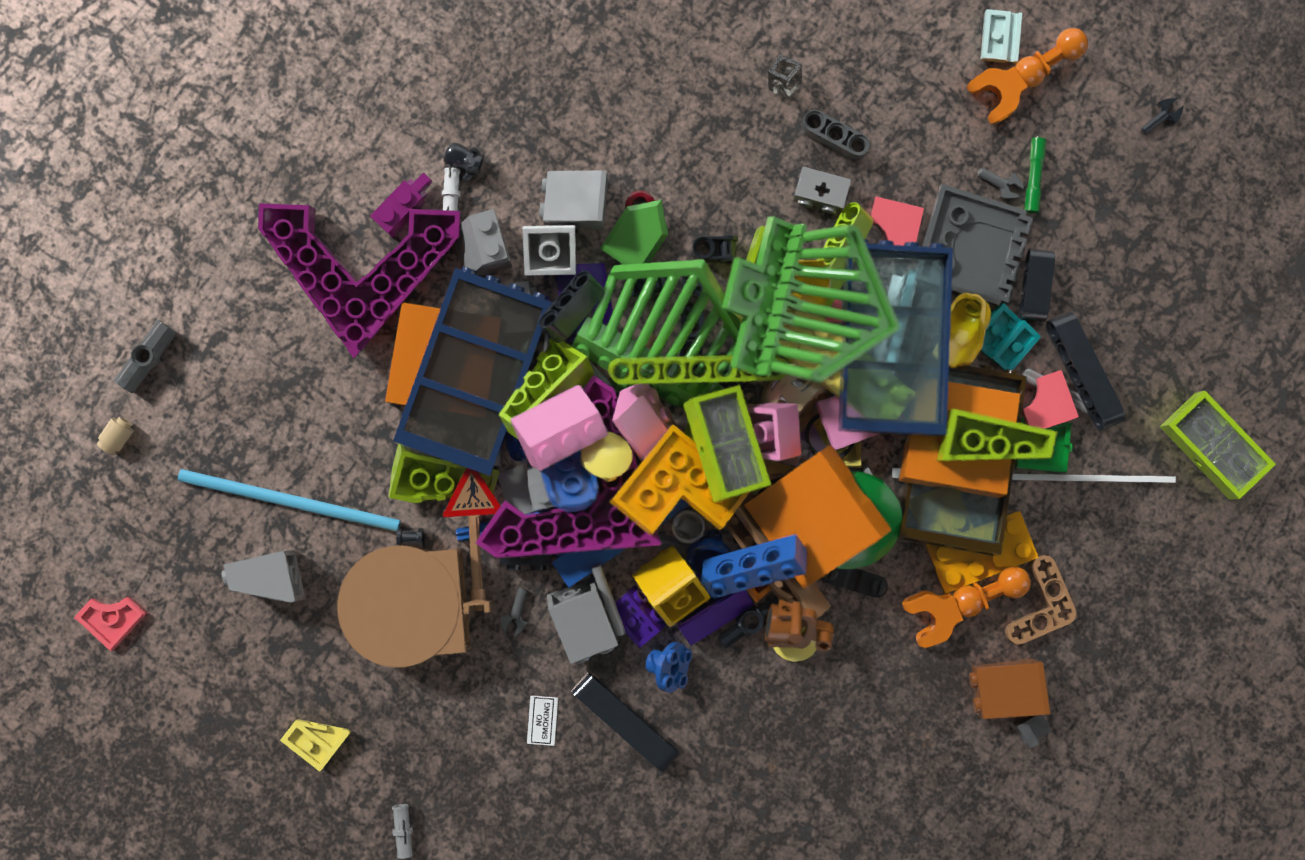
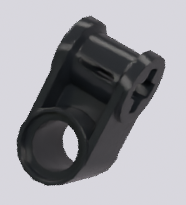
(717, 249)

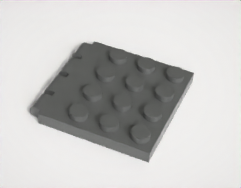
(982, 241)

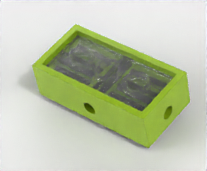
(726, 443)
(1217, 445)

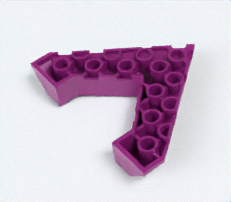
(352, 306)
(561, 531)

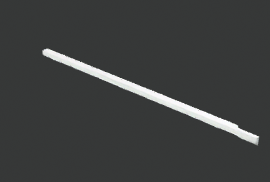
(1102, 478)

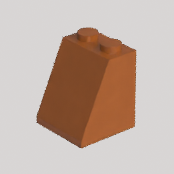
(1010, 689)

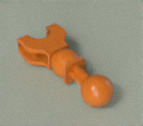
(1027, 73)
(966, 602)

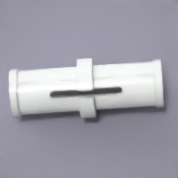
(451, 189)

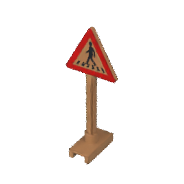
(473, 499)

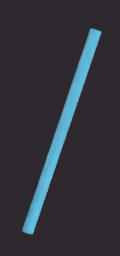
(289, 500)

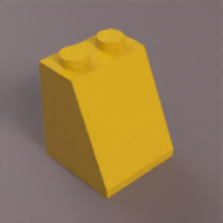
(671, 586)

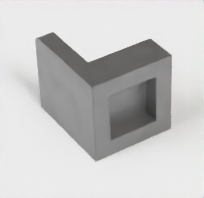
(1032, 728)

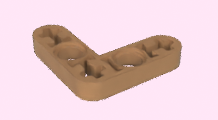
(1049, 612)

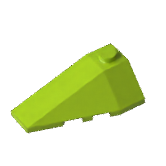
(426, 477)

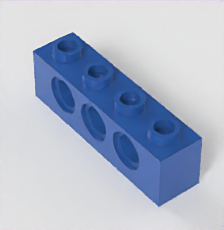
(754, 566)

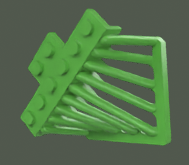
(763, 294)
(605, 344)

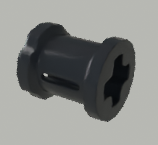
(411, 538)

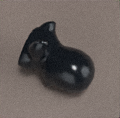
(463, 158)

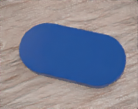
(570, 484)

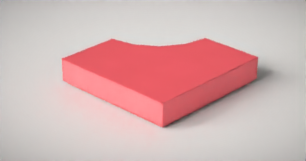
(897, 220)
(1051, 404)
(110, 622)

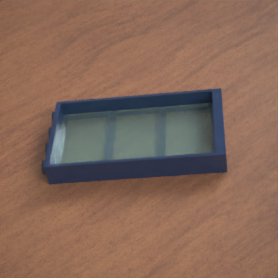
(905, 377)

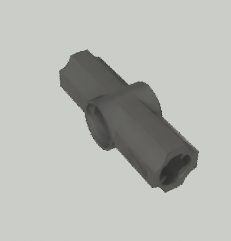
(135, 370)

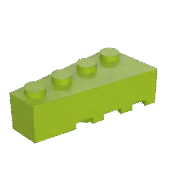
(556, 372)
(984, 437)

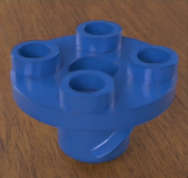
(670, 666)

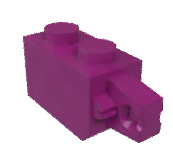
(394, 211)

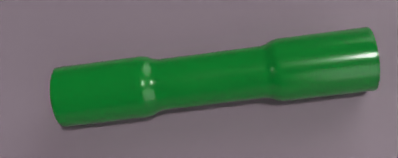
(1033, 192)

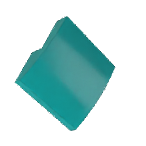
(1007, 338)

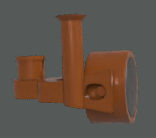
(788, 618)

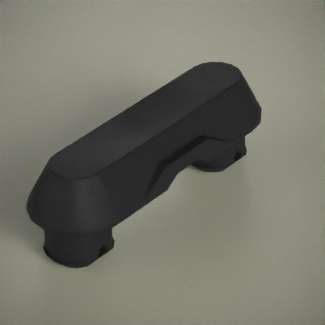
(857, 581)

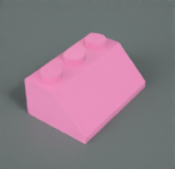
(642, 418)
(558, 427)

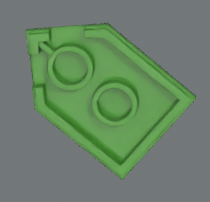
(637, 234)

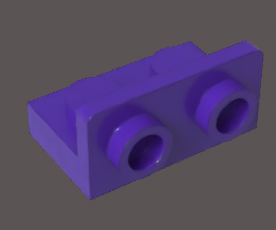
(639, 616)

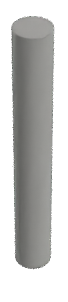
(608, 599)

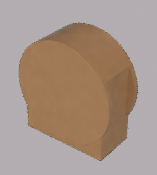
(405, 605)

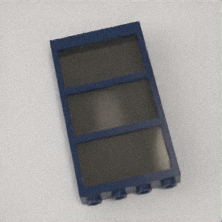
(471, 370)

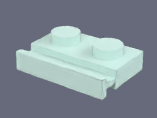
(1001, 36)

